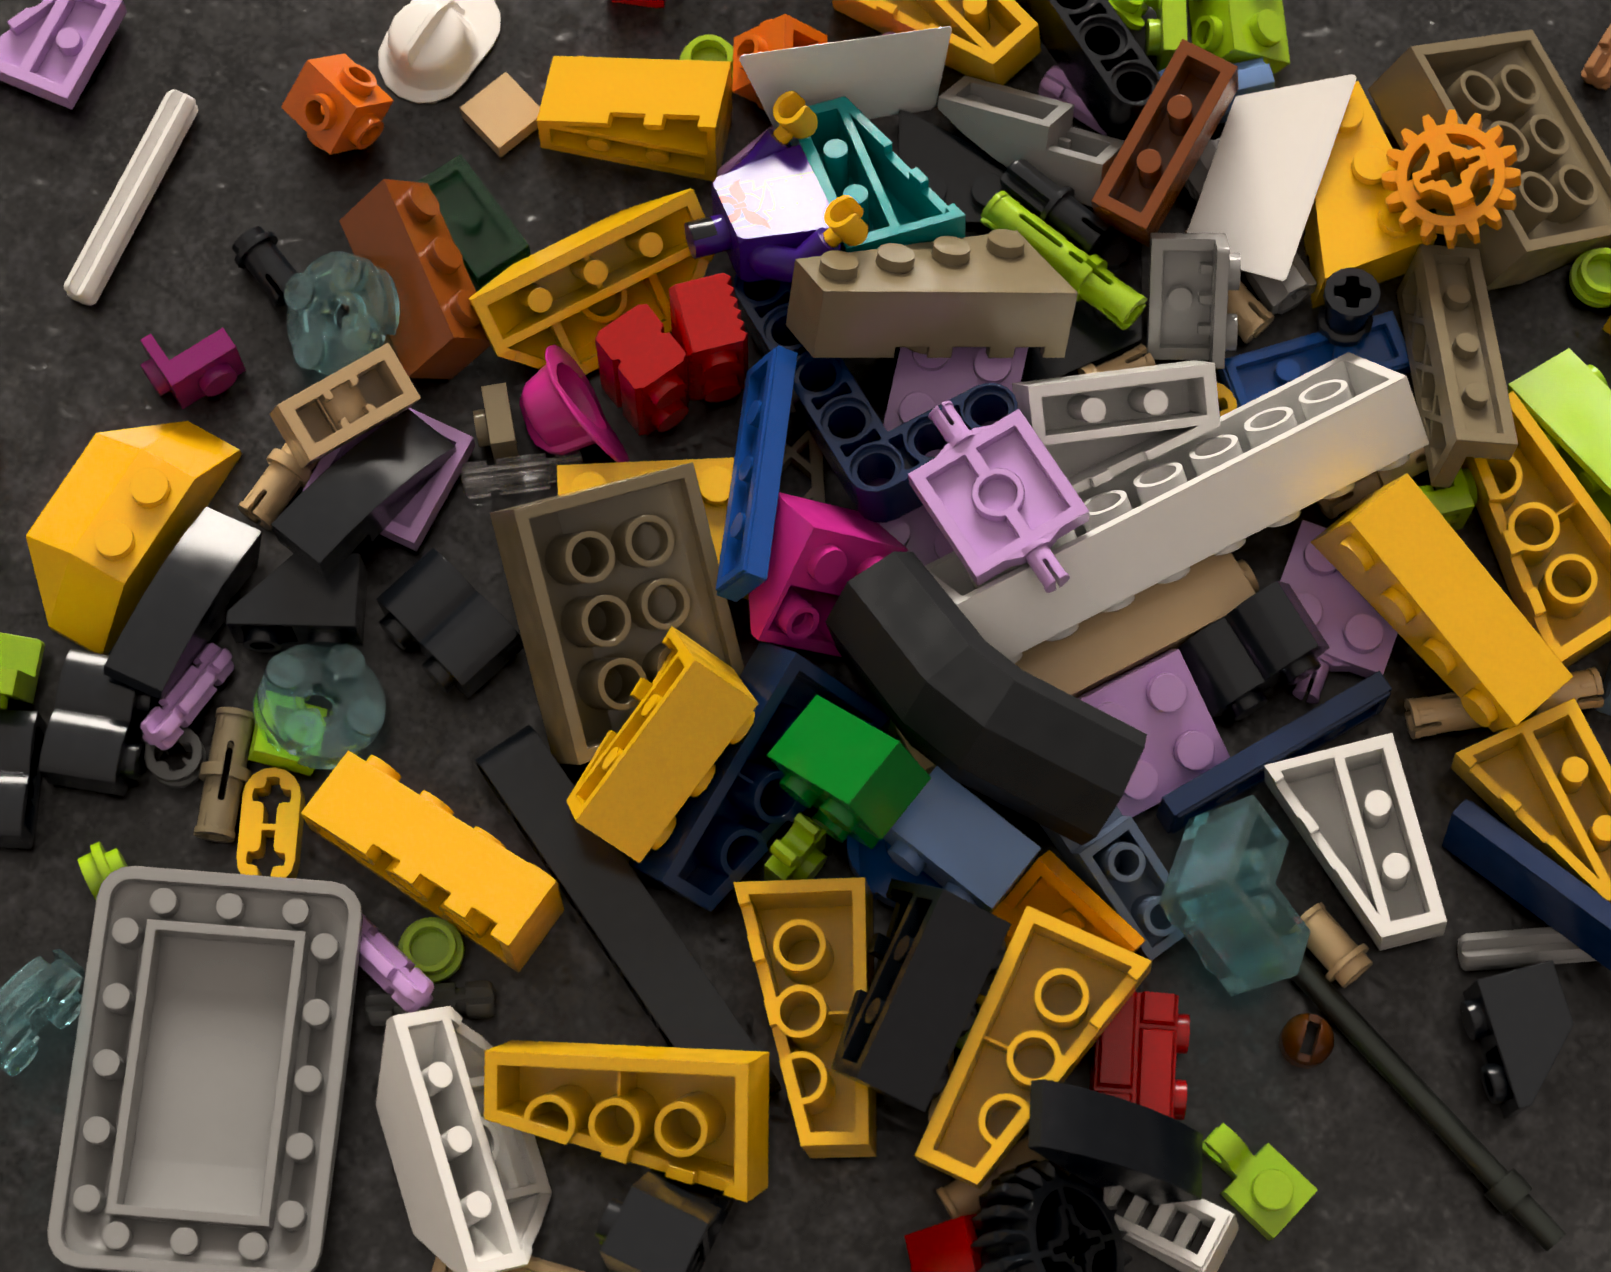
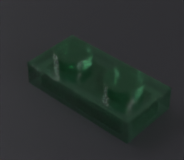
(476, 221)

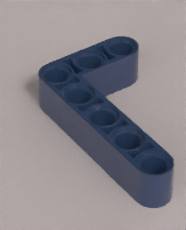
(846, 409)

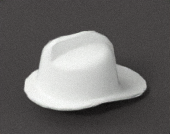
(436, 46)

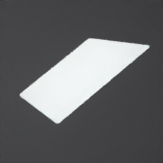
(872, 72)
(1271, 171)

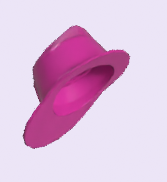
(564, 409)

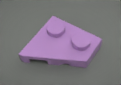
(58, 46)

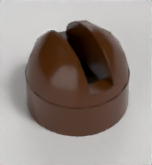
(1293, 1035)

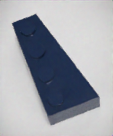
(744, 805)

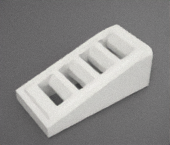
(1177, 1253)

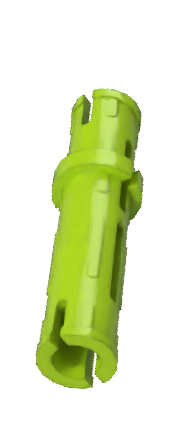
(1083, 272)

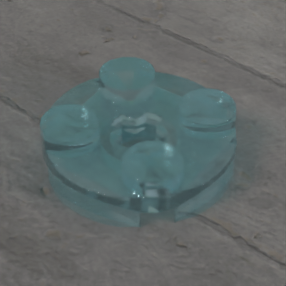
(314, 304)
(302, 731)
(33, 995)

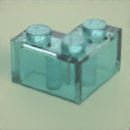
(1228, 897)

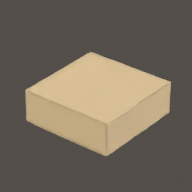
(502, 114)

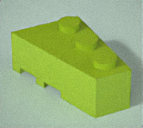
(1575, 414)

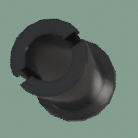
(264, 260)

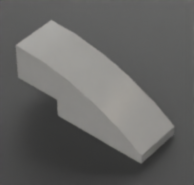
(1031, 128)

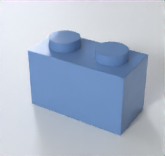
(960, 843)

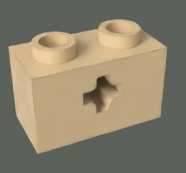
(344, 405)

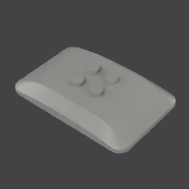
(207, 1073)

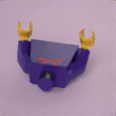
(773, 205)

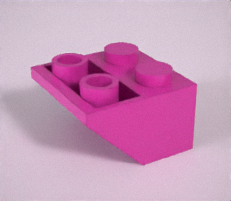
(810, 562)

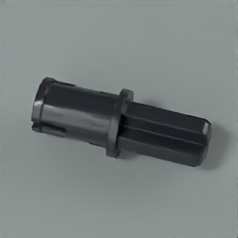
(1056, 206)

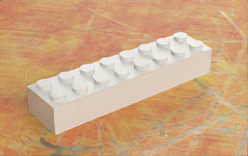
(1202, 500)

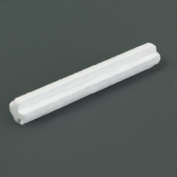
(131, 197)

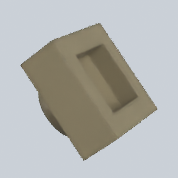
(495, 422)

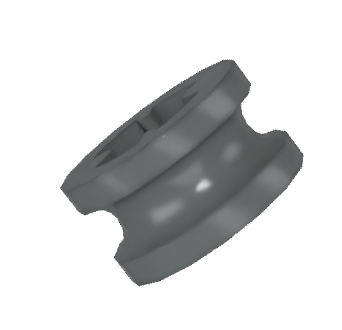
(182, 777)

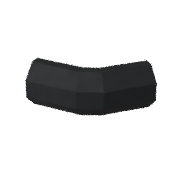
(976, 707)

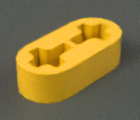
(255, 827)

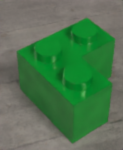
(847, 772)

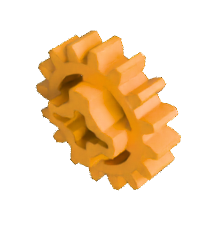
(1472, 166)

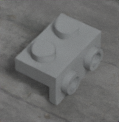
(1190, 297)

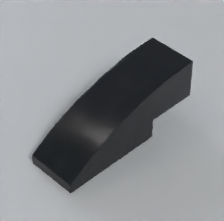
(362, 492)
(184, 603)
(1115, 1142)

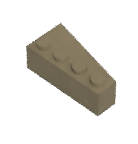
(931, 299)

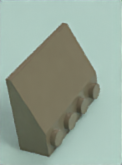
(1563, 169)
(599, 588)

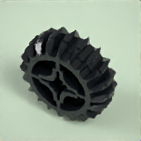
(1047, 1223)

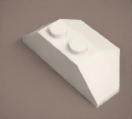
(465, 1181)

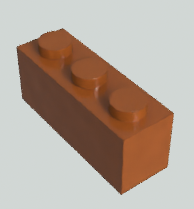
(1166, 142)
(407, 237)

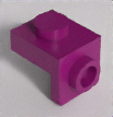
(198, 371)

